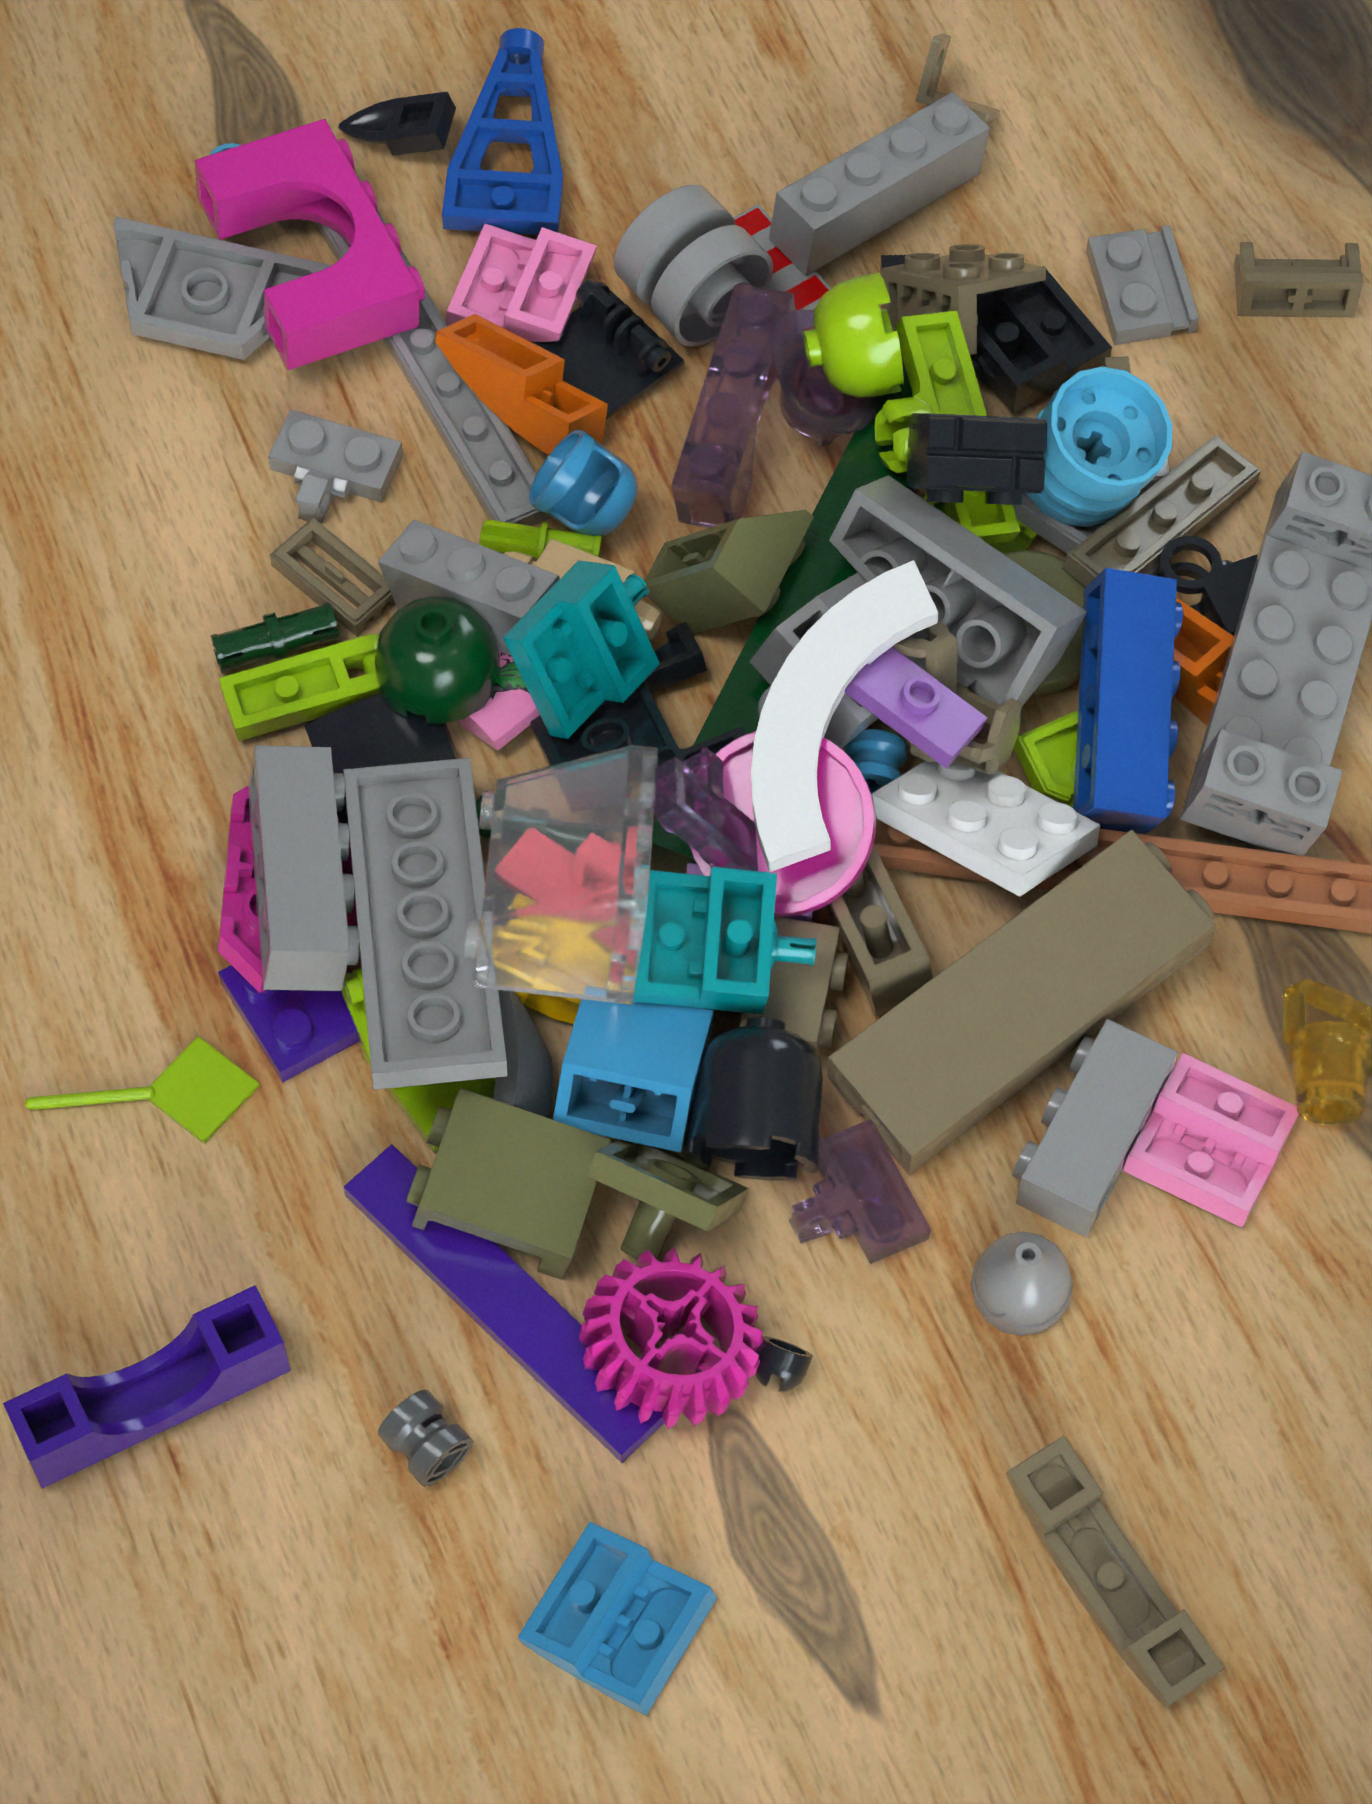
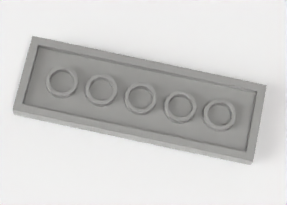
(414, 891)

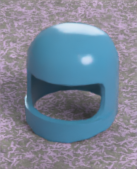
(584, 486)

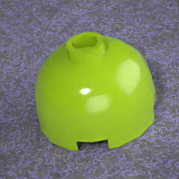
(856, 339)

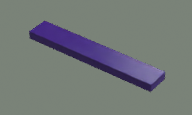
(501, 1301)

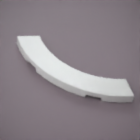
(806, 697)

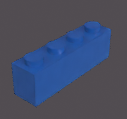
(1127, 701)

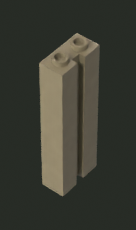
(1021, 1000)

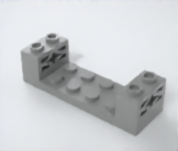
(1290, 666)

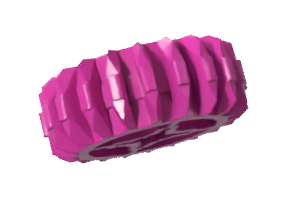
(654, 1304)

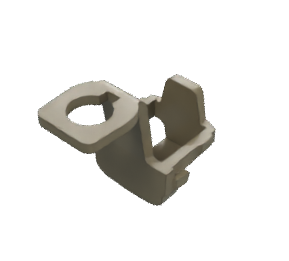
(1004, 718)

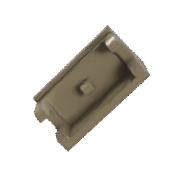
(1297, 285)

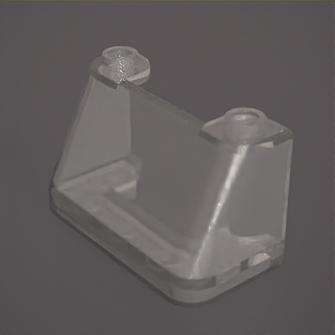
(567, 878)

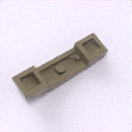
(1109, 1575)

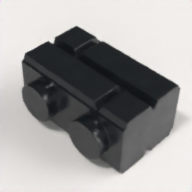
(976, 455)

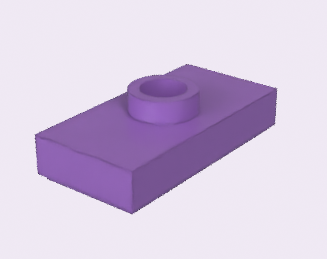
(916, 706)

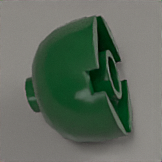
(437, 660)

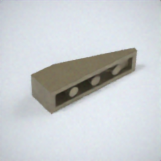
(880, 938)

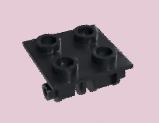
(611, 349)

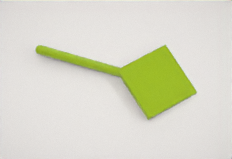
(195, 1091)

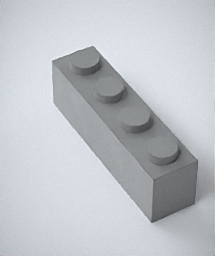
(878, 183)
(300, 869)

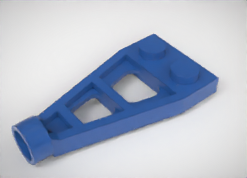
(504, 198)

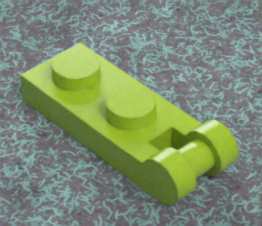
(300, 687)

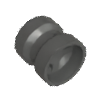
(425, 1437)

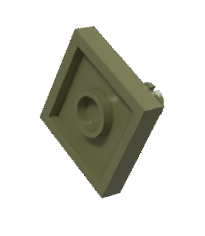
(666, 1190)

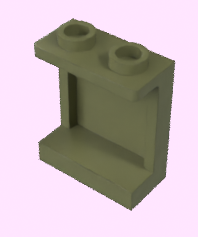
(508, 1178)

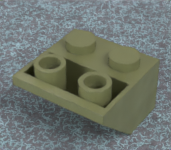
(727, 569)

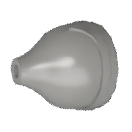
(1022, 1283)

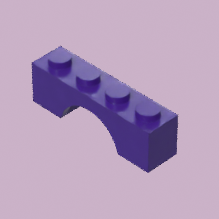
(94, 1417)

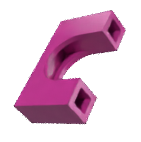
(313, 179)

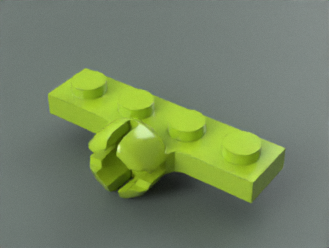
(940, 384)

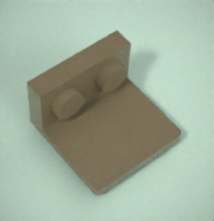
(952, 283)

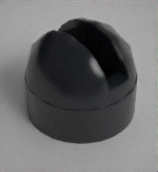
(784, 1361)

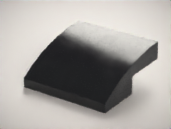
(377, 735)

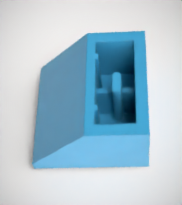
(633, 1071)

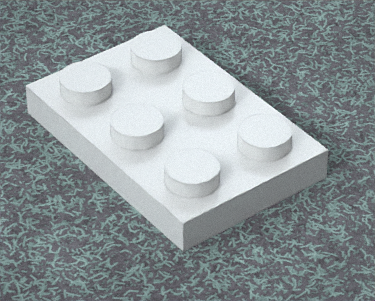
(986, 823)

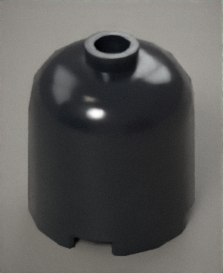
(758, 1102)

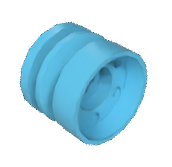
(1101, 445)

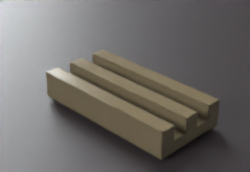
(350, 618)

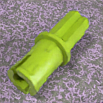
(532, 540)

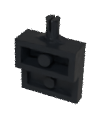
(1033, 341)

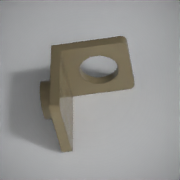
(927, 90)

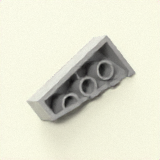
(1002, 616)

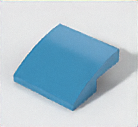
(617, 1618)

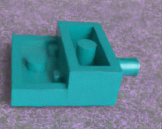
(582, 645)
(713, 941)

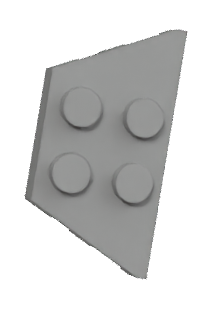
(200, 287)

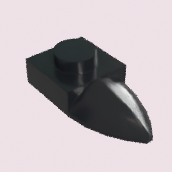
(404, 123)

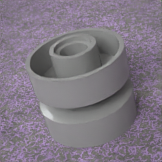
(687, 259)

